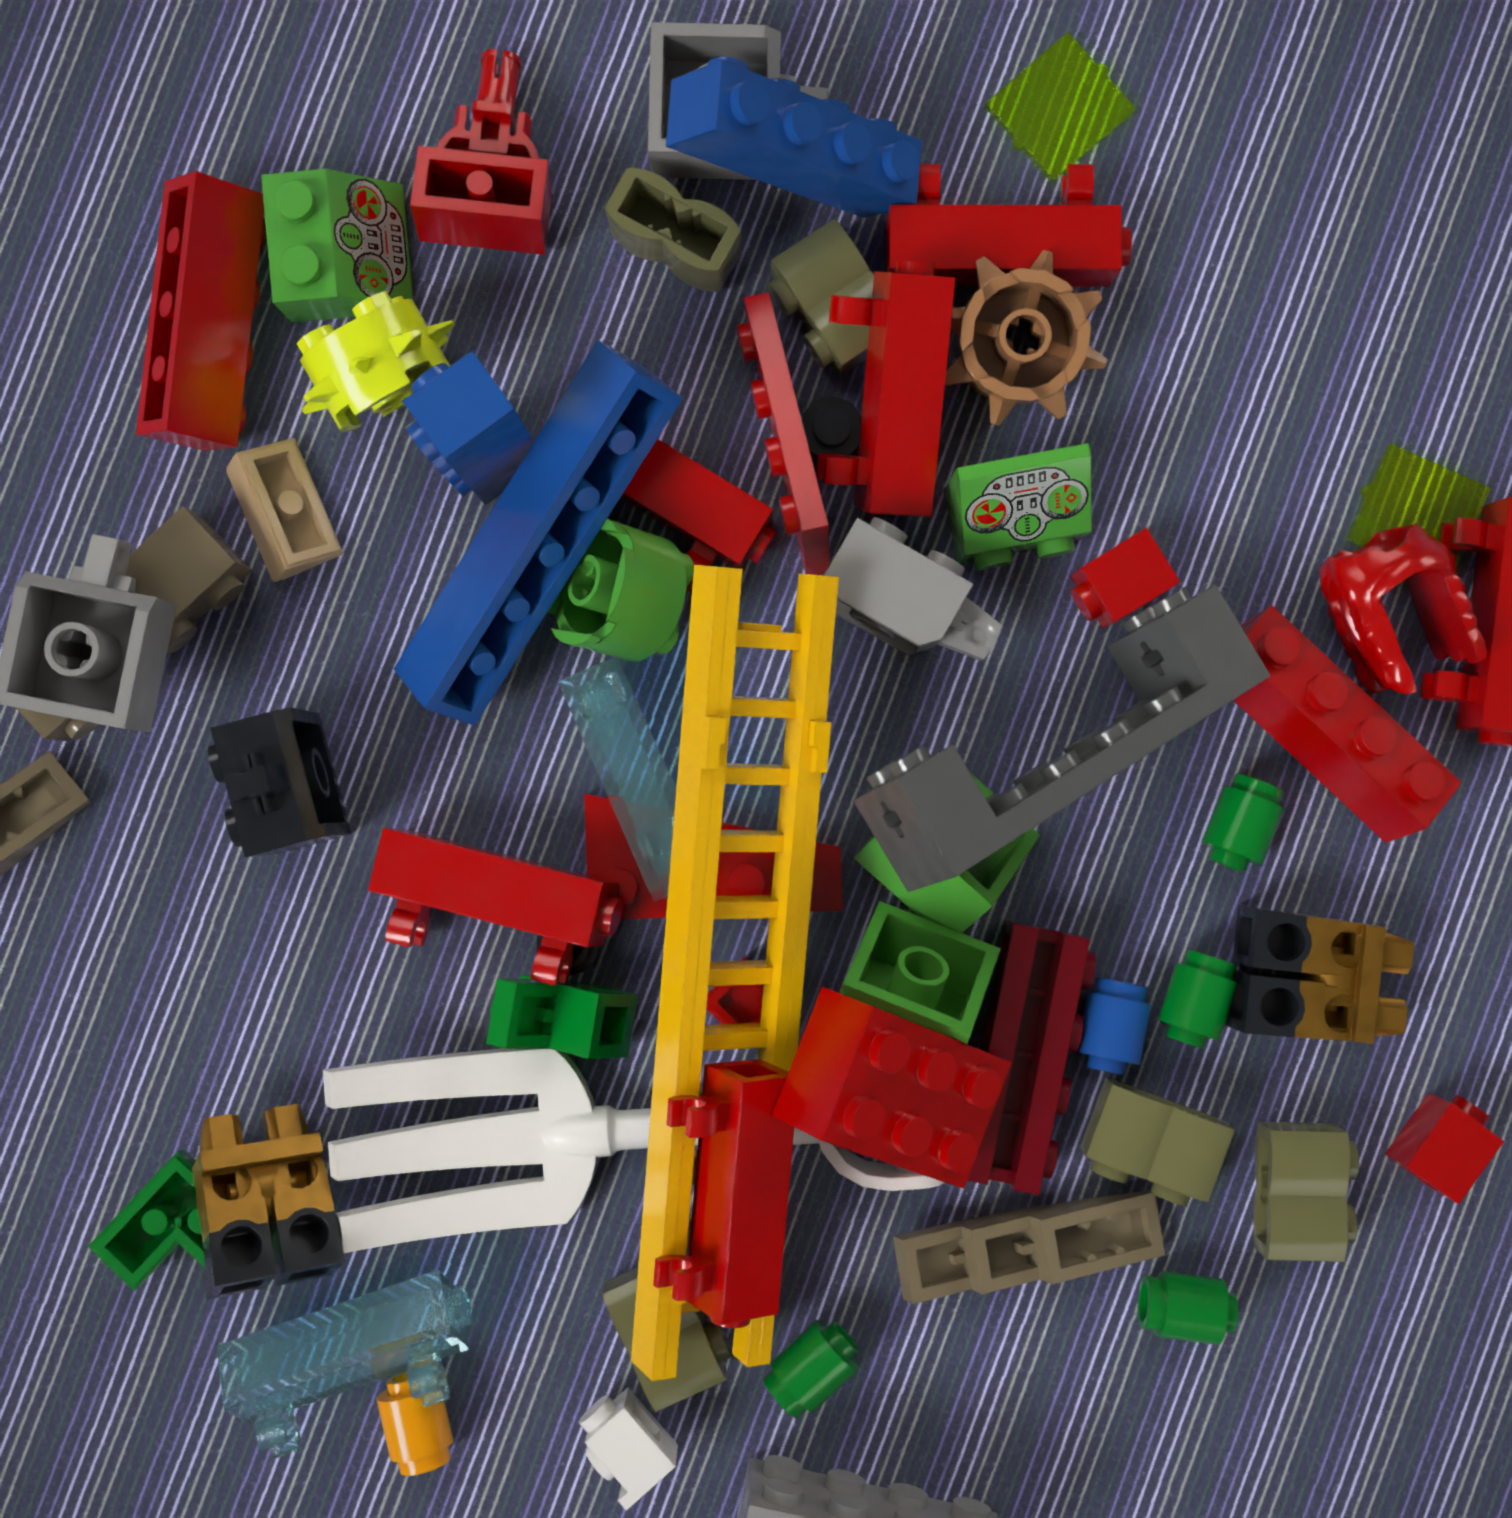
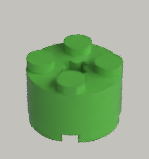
(624, 594)

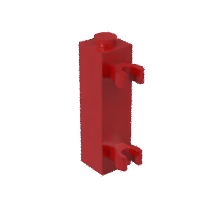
(1084, 237)
(901, 390)
(701, 508)
(1485, 686)
(496, 889)
(737, 1194)

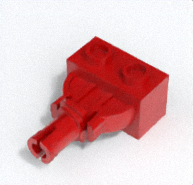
(485, 181)

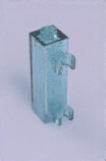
(626, 765)
(343, 1349)

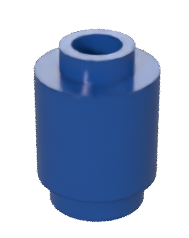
(1114, 1025)

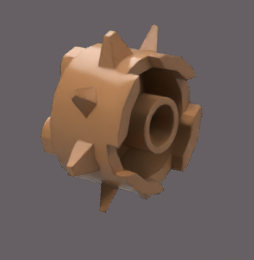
(1054, 322)

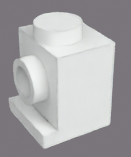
(628, 1445)

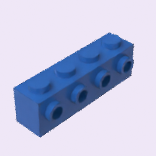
(792, 139)
(467, 427)

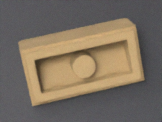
(283, 508)

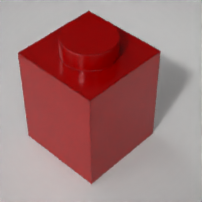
(1122, 579)
(1445, 1145)

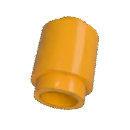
(413, 1433)

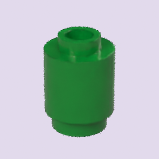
(1243, 823)
(1198, 999)
(1187, 1307)
(812, 1368)

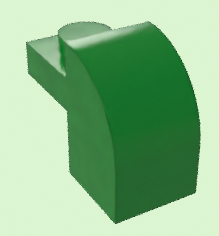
(564, 1017)

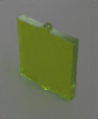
(1059, 107)
(1414, 491)

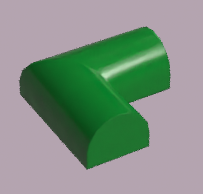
(154, 1224)

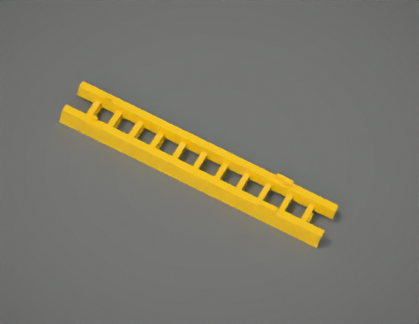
(694, 906)

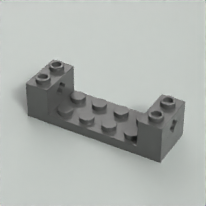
(1183, 666)

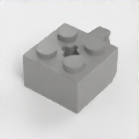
(690, 46)
(908, 596)
(97, 609)

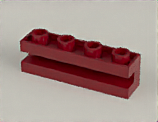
(1034, 1027)

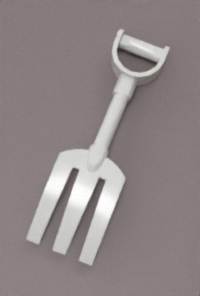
(561, 1134)

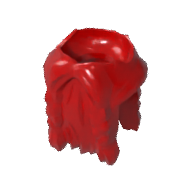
(1354, 591)

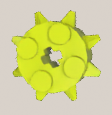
(370, 359)

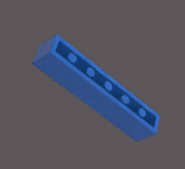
(536, 534)

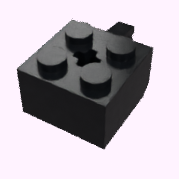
(278, 782)

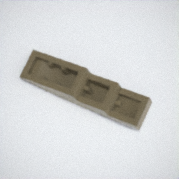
(35, 807)
(1029, 1245)

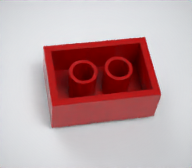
(891, 1089)

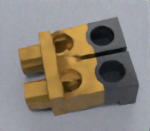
(1338, 979)
(264, 1204)

